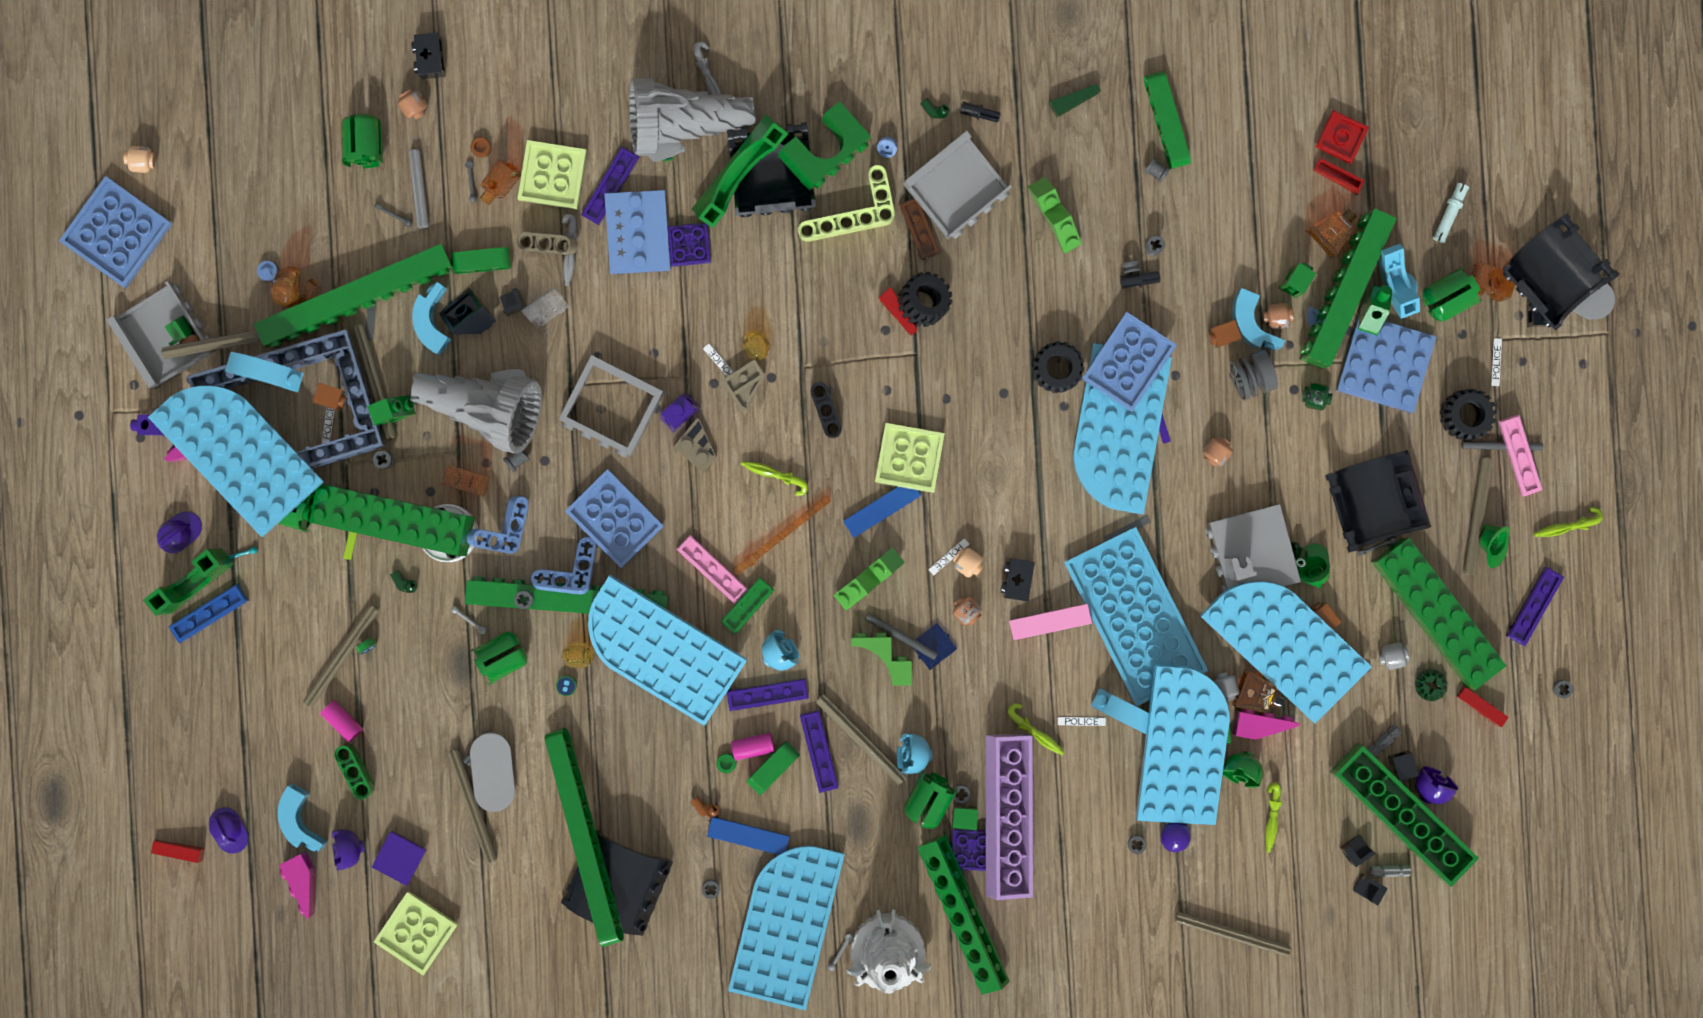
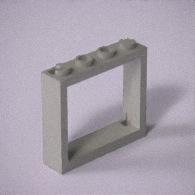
(603, 440)

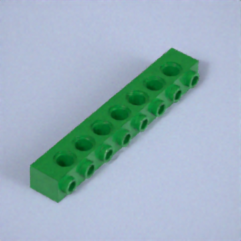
(969, 928)

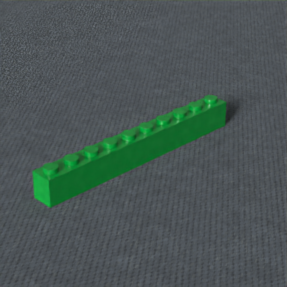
(353, 296)
(502, 594)

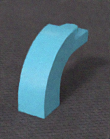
(1394, 275)
(423, 320)
(1251, 334)
(264, 371)
(1121, 710)
(291, 821)

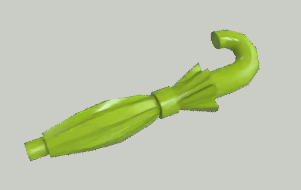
(767, 471)
(1582, 523)
(1023, 724)
(1275, 803)

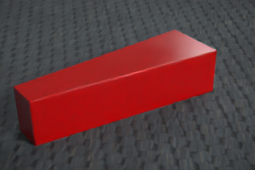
(1339, 176)
(890, 301)
(1482, 707)
(178, 851)

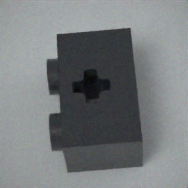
(434, 65)
(1022, 589)

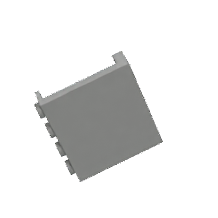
(956, 186)
(144, 334)
(1262, 539)

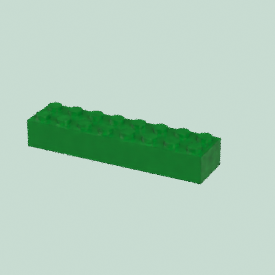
(1347, 288)
(391, 519)
(1438, 613)
(1404, 815)

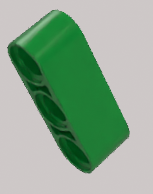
(481, 260)
(772, 768)
(354, 781)

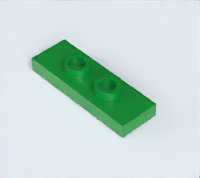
(747, 605)

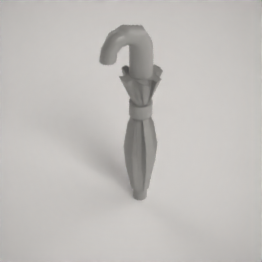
(702, 63)
(569, 260)

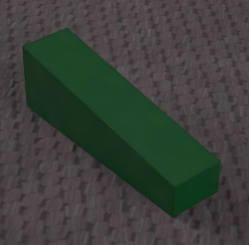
(1070, 101)

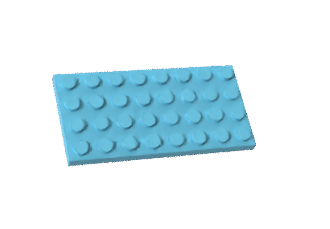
(1133, 611)

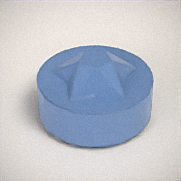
(887, 147)
(267, 270)

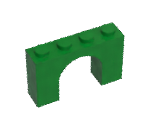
(814, 170)
(207, 568)

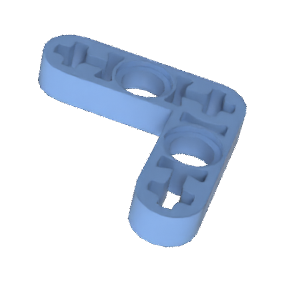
(507, 534)
(572, 579)

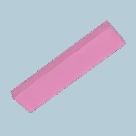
(1520, 455)
(712, 569)
(1050, 621)

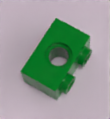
(1297, 280)
(391, 410)

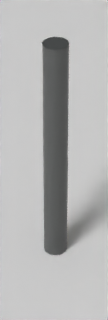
(1495, 445)
(901, 636)

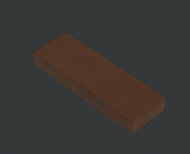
(919, 229)

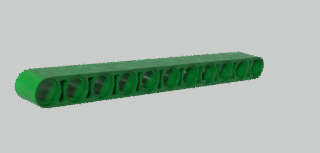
(584, 837)

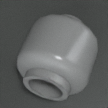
(1394, 655)
(1227, 685)

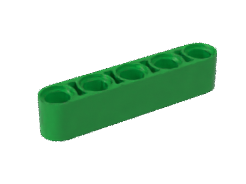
(1167, 119)

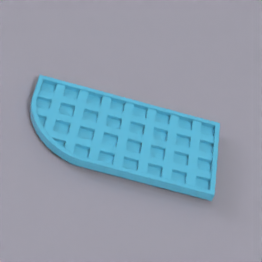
(1116, 446)
(237, 453)
(1287, 644)
(661, 651)
(1183, 748)
(787, 926)

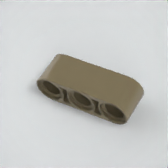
(538, 243)

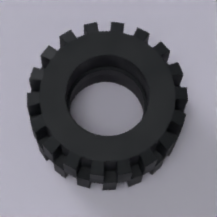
(935, 289)
(1073, 358)
(1484, 412)

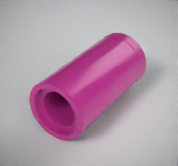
(341, 721)
(752, 746)

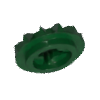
(1424, 690)

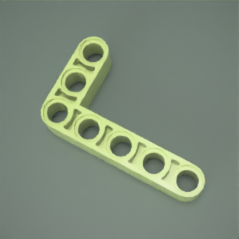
(854, 216)

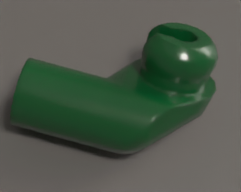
(936, 112)
(1300, 554)
(403, 585)

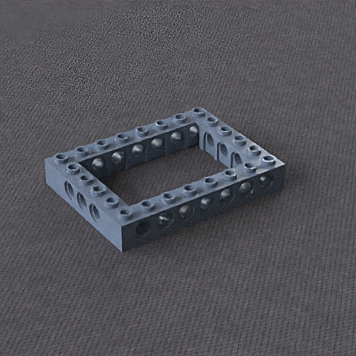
(337, 346)

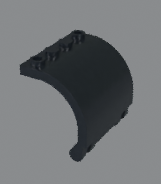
(770, 183)
(1557, 271)
(1378, 500)
(635, 884)

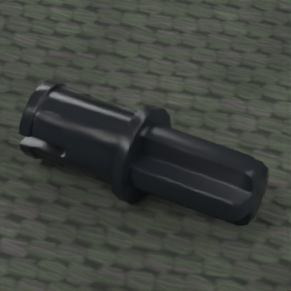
(979, 112)
(1139, 279)

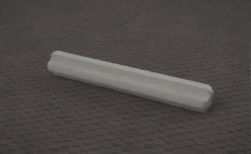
(418, 188)

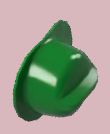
(1495, 543)
(1317, 566)

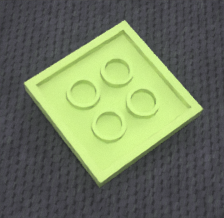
(552, 174)
(909, 457)
(416, 933)

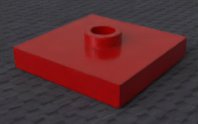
(1341, 137)

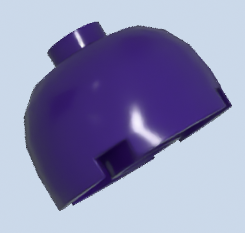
(1434, 787)
(346, 849)

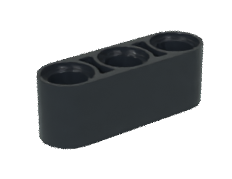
(826, 400)

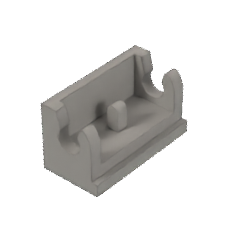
(1237, 569)

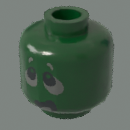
(1317, 396)

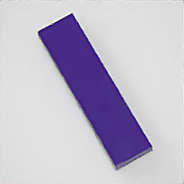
(611, 183)
(1535, 606)
(767, 694)
(819, 751)

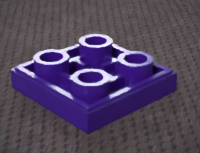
(689, 244)
(970, 848)
(399, 858)

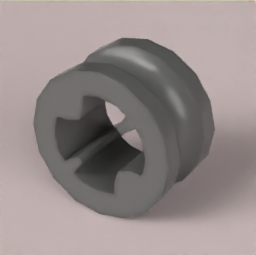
(1131, 267)
(522, 605)
(1569, 689)
(965, 797)
(1135, 850)
(710, 895)

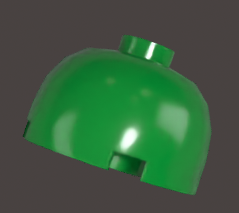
(1243, 768)

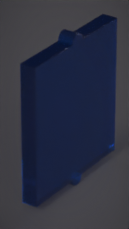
(938, 641)

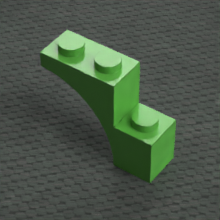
(1057, 216)
(869, 579)
(880, 644)

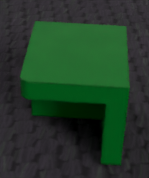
(179, 330)
(965, 818)

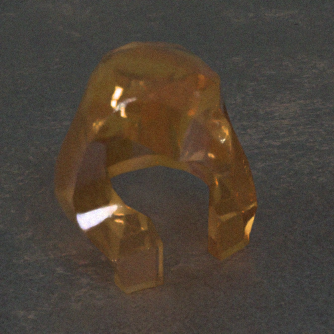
(285, 288)

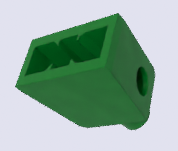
(1376, 300)

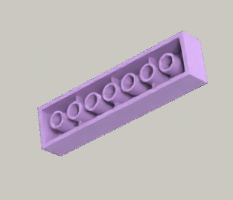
(1009, 816)

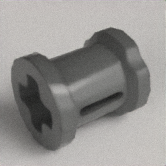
(1157, 170)
(1160, 244)
(516, 460)
(379, 463)

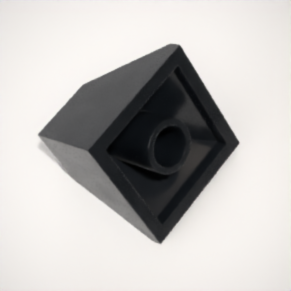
(467, 315)

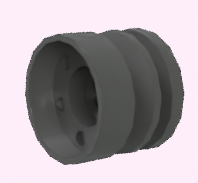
(1250, 376)

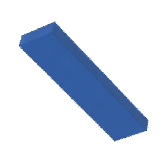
(880, 509)
(208, 613)
(748, 836)

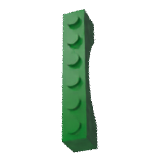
(760, 142)

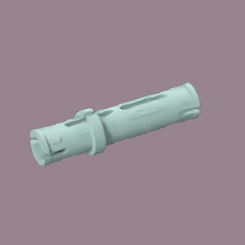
(1451, 211)

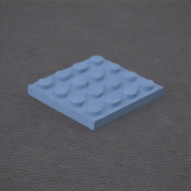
(115, 232)
(1387, 366)

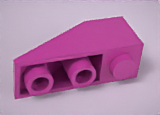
(1259, 726)
(301, 879)

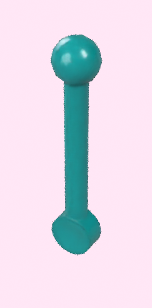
(253, 550)

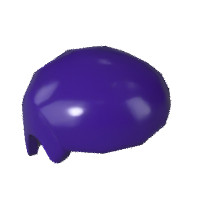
(1175, 837)

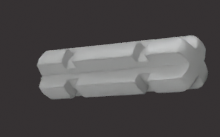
(1390, 871)

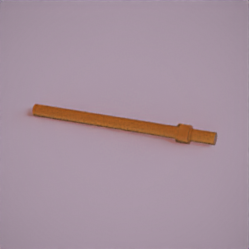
(750, 559)

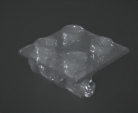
(545, 308)

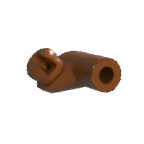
(705, 810)

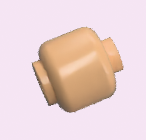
(139, 159)
(968, 562)

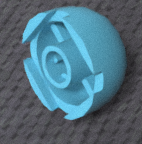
(779, 652)
(914, 754)

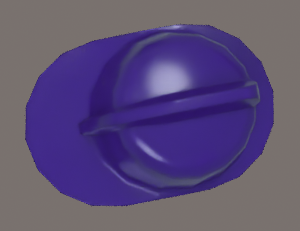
(179, 532)
(228, 830)

